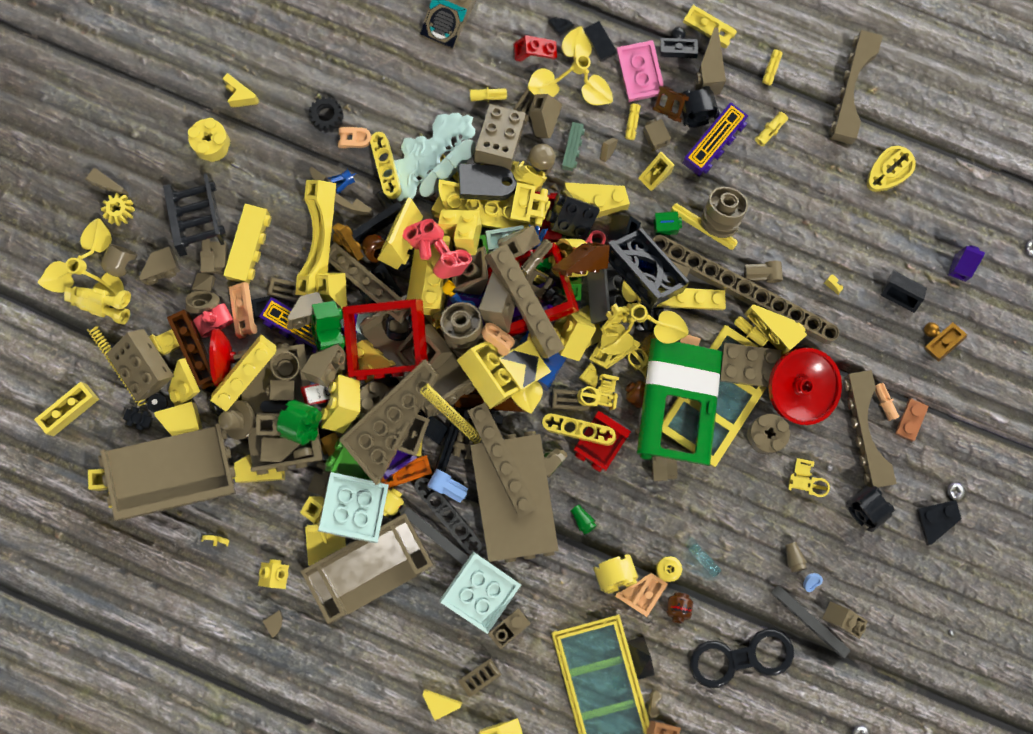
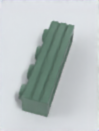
(573, 144)

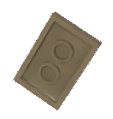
(748, 364)

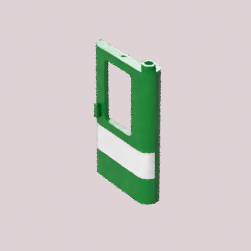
(684, 373)

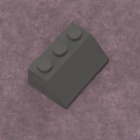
(604, 292)

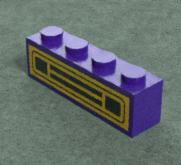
(715, 139)
(276, 315)

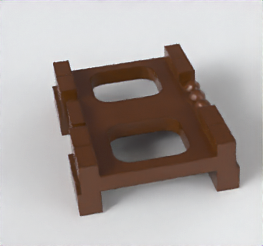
(671, 97)

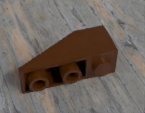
(586, 257)

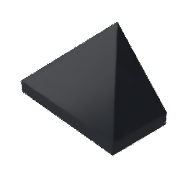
(641, 658)

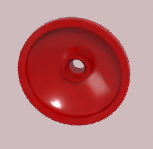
(220, 356)

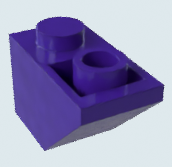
(965, 263)

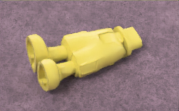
(99, 302)

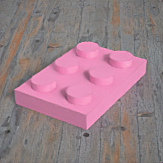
(640, 70)

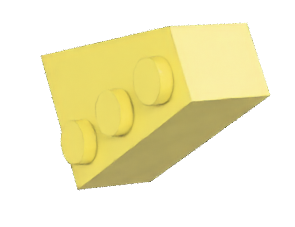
(608, 198)

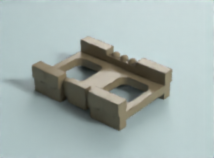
(539, 292)

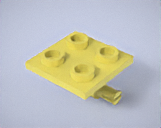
(321, 544)

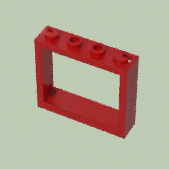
(552, 313)
(419, 337)

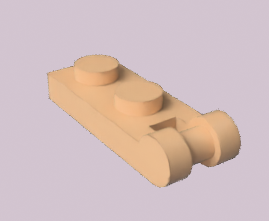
(242, 310)

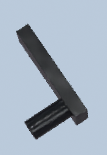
(379, 221)

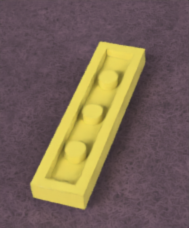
(696, 299)

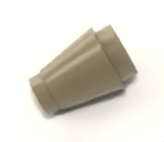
(795, 558)

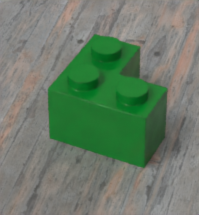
(326, 325)

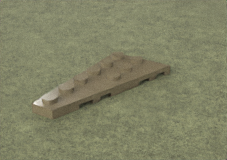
(384, 427)

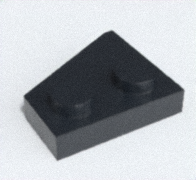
(938, 519)

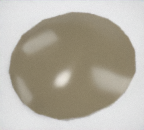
(201, 301)

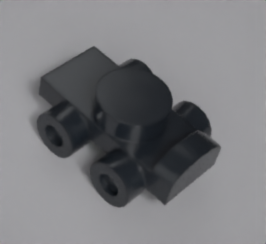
(141, 419)

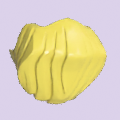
(528, 175)

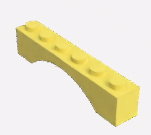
(320, 201)

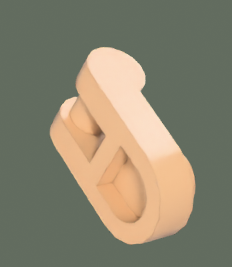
(360, 137)
(498, 338)

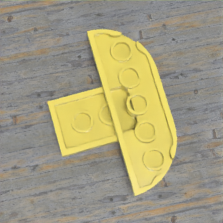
(493, 213)

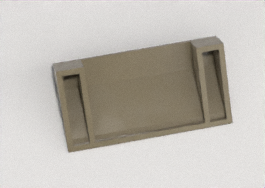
(367, 569)

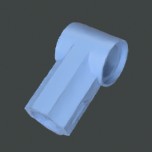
(444, 484)

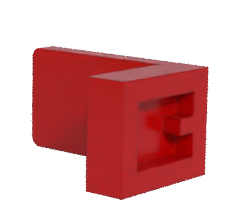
(534, 46)

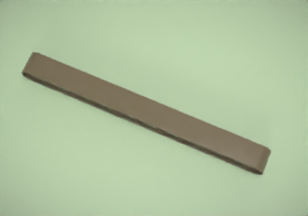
(753, 289)

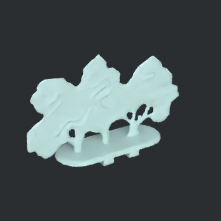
(425, 154)

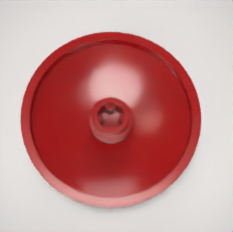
(805, 386)

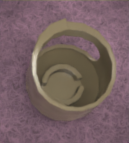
(542, 157)
(116, 259)
(284, 365)

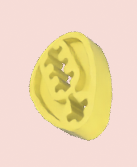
(884, 162)

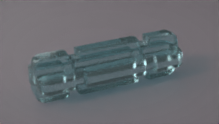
(705, 560)

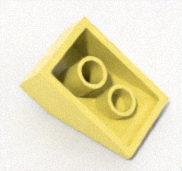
(780, 330)

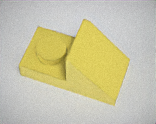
(241, 95)
(165, 342)

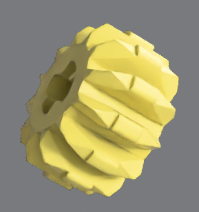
(114, 215)

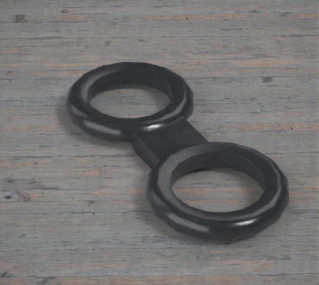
(742, 658)

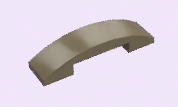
(356, 208)

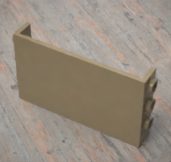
(451, 380)
(256, 394)
(168, 473)
(504, 531)

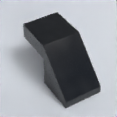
(435, 430)

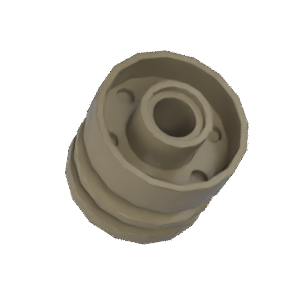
(724, 212)
(462, 327)

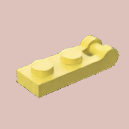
(706, 23)

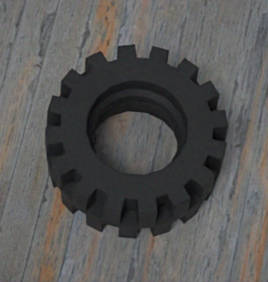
(322, 104)

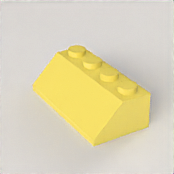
(424, 283)

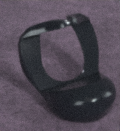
(397, 336)

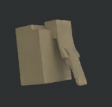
(213, 257)
(663, 468)

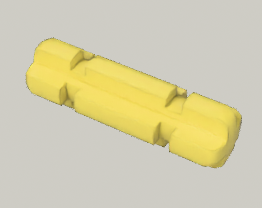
(772, 67)
(632, 121)

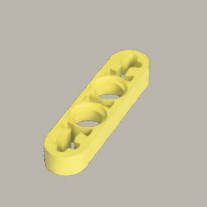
(385, 165)
(579, 427)

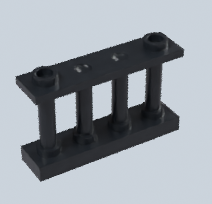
(176, 211)

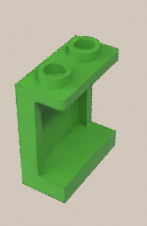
(343, 463)

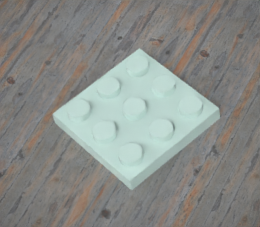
(353, 508)
(480, 592)

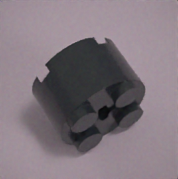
(699, 107)
(870, 508)

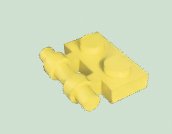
(523, 203)

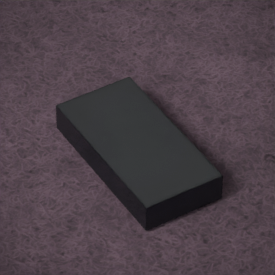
(600, 41)

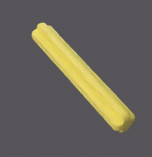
(695, 221)

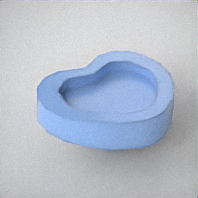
(812, 581)

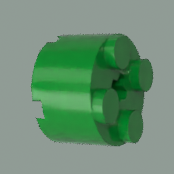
(299, 422)

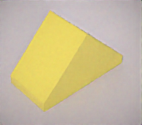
(656, 172)
(439, 704)

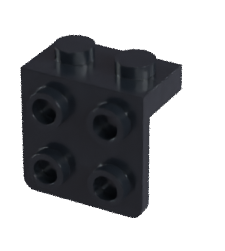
(571, 216)

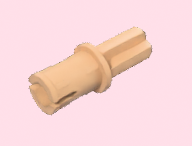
(886, 402)

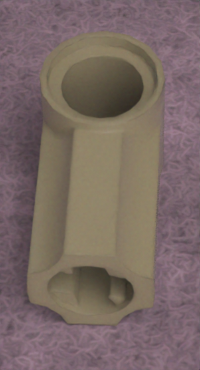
(769, 272)

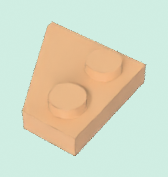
(644, 594)

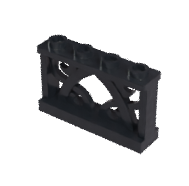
(642, 283)

